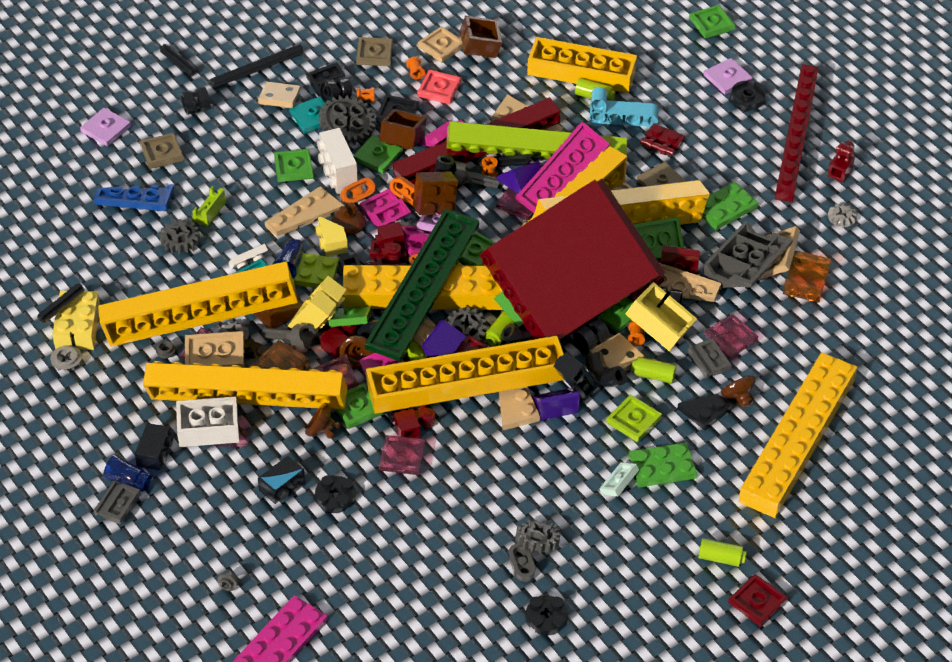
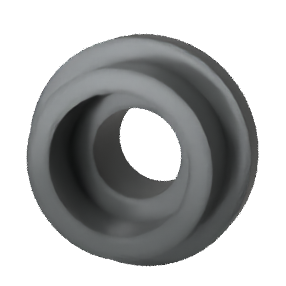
(165, 349)
(228, 581)

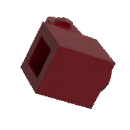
(843, 161)
(391, 240)
(332, 339)
(409, 421)

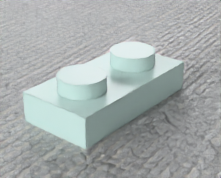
(619, 479)

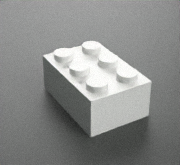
(337, 159)
(207, 421)

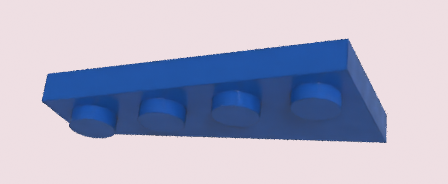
(134, 197)

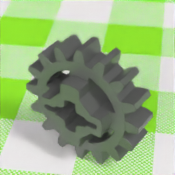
(179, 236)
(474, 328)
(537, 536)

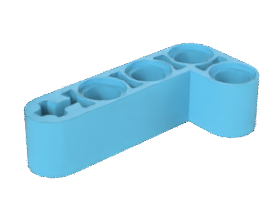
(621, 112)

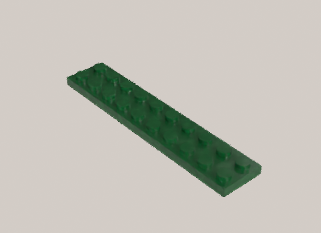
(422, 285)

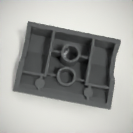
(745, 257)

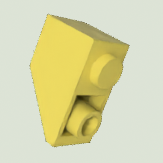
(332, 236)

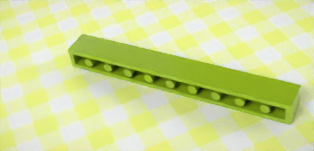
(513, 140)

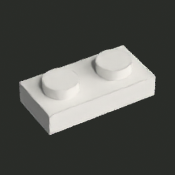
(241, 261)

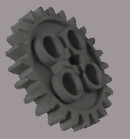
(360, 118)

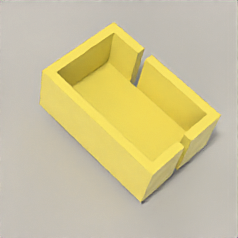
(320, 305)
(78, 319)
(665, 323)

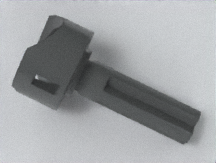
(462, 174)
(299, 336)

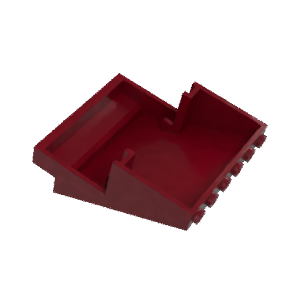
(572, 262)

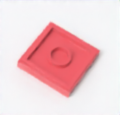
(439, 86)

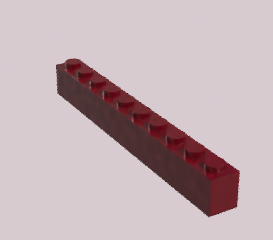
(536, 116)
(796, 133)

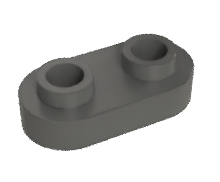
(521, 564)

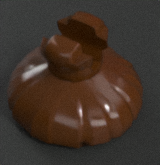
(350, 219)
(355, 349)
(740, 390)
(321, 422)

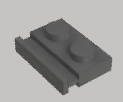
(709, 358)
(117, 502)

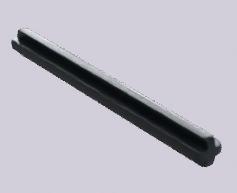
(256, 66)

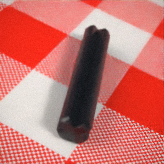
(178, 60)
(513, 160)
(60, 303)

